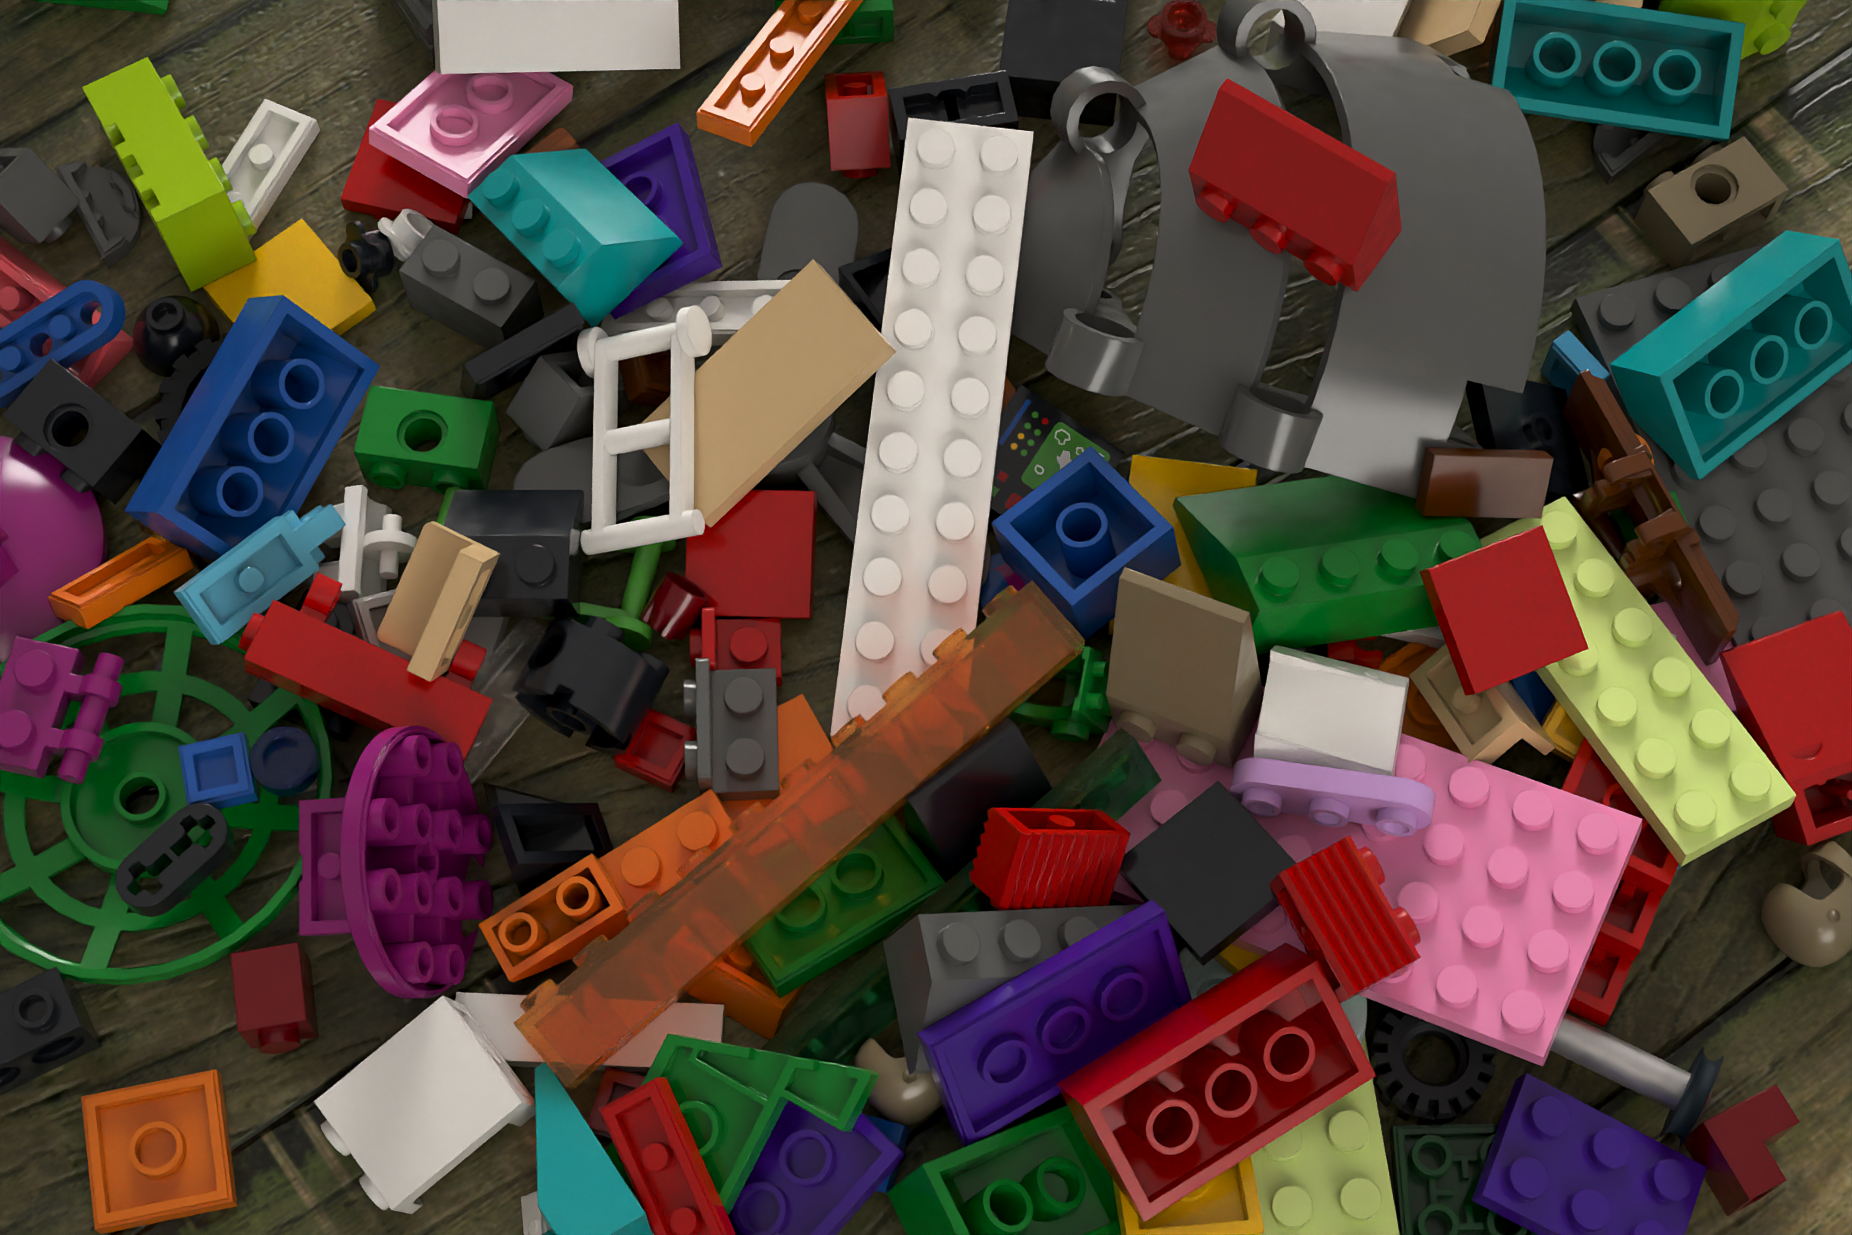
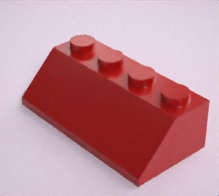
(1217, 1079)

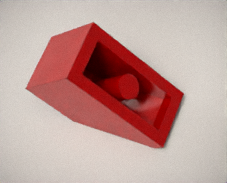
(857, 123)

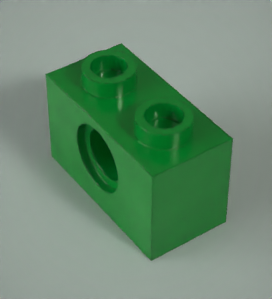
(402, 419)

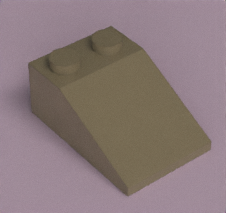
(1183, 670)

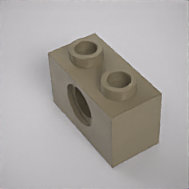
(1690, 230)

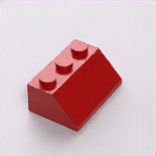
(1294, 187)

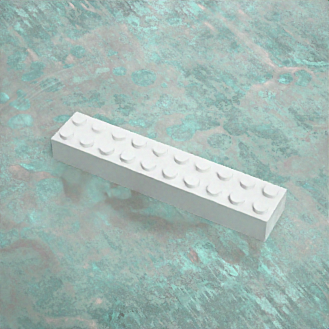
(934, 406)

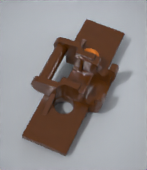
(1667, 550)

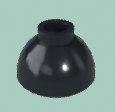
(170, 329)

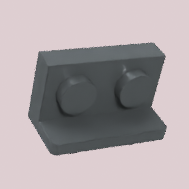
(735, 732)

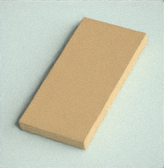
(773, 387)

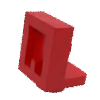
(738, 643)

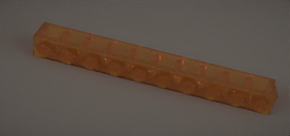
(797, 836)

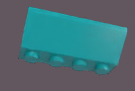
(1618, 65)
(1742, 352)

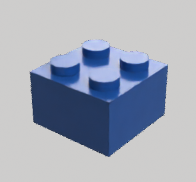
(1081, 535)

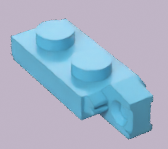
(257, 571)

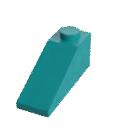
(575, 1177)

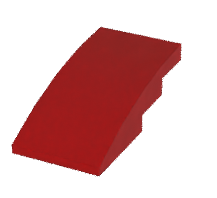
(1634, 902)

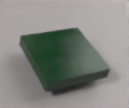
(1437, 1177)

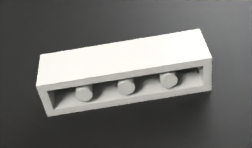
(554, 35)

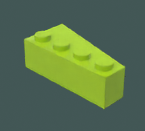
(172, 173)

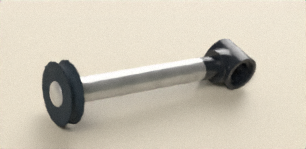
(1642, 1072)

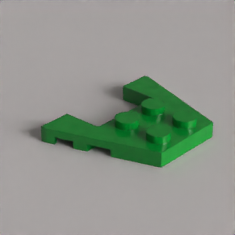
(737, 1095)

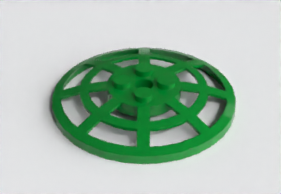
(107, 833)

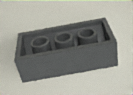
(958, 957)

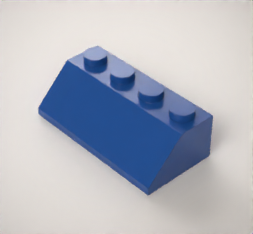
(253, 429)

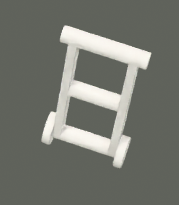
(599, 359)

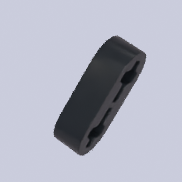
(174, 859)

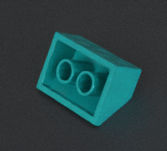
(576, 226)

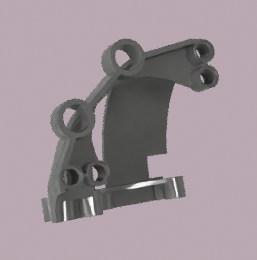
(1438, 310)

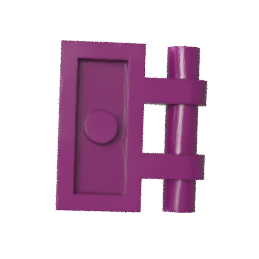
(34, 702)

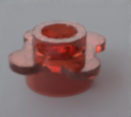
(1187, 15)

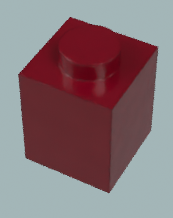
(274, 997)

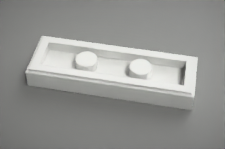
(267, 157)

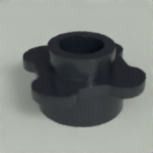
(365, 255)

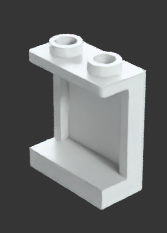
(422, 1104)

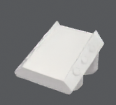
(1330, 713)

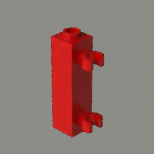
(359, 678)

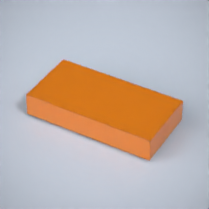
(120, 582)

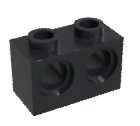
(964, 100)
(42, 1028)

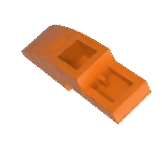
(596, 893)

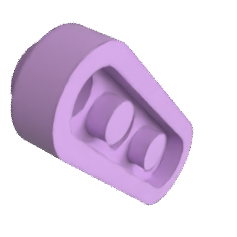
(1333, 795)

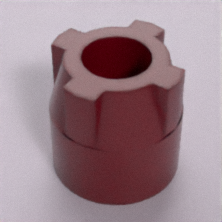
(674, 606)

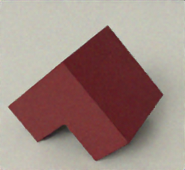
(1736, 1150)

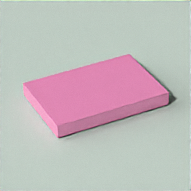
(468, 123)

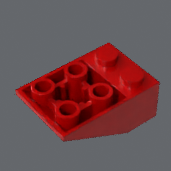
(1798, 709)

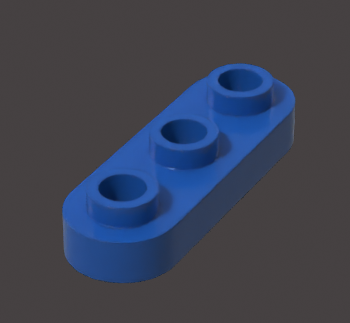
(68, 323)

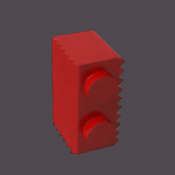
(1049, 858)
(1346, 917)

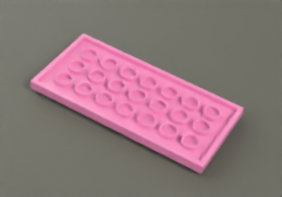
(1497, 885)

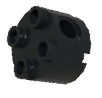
(590, 683)

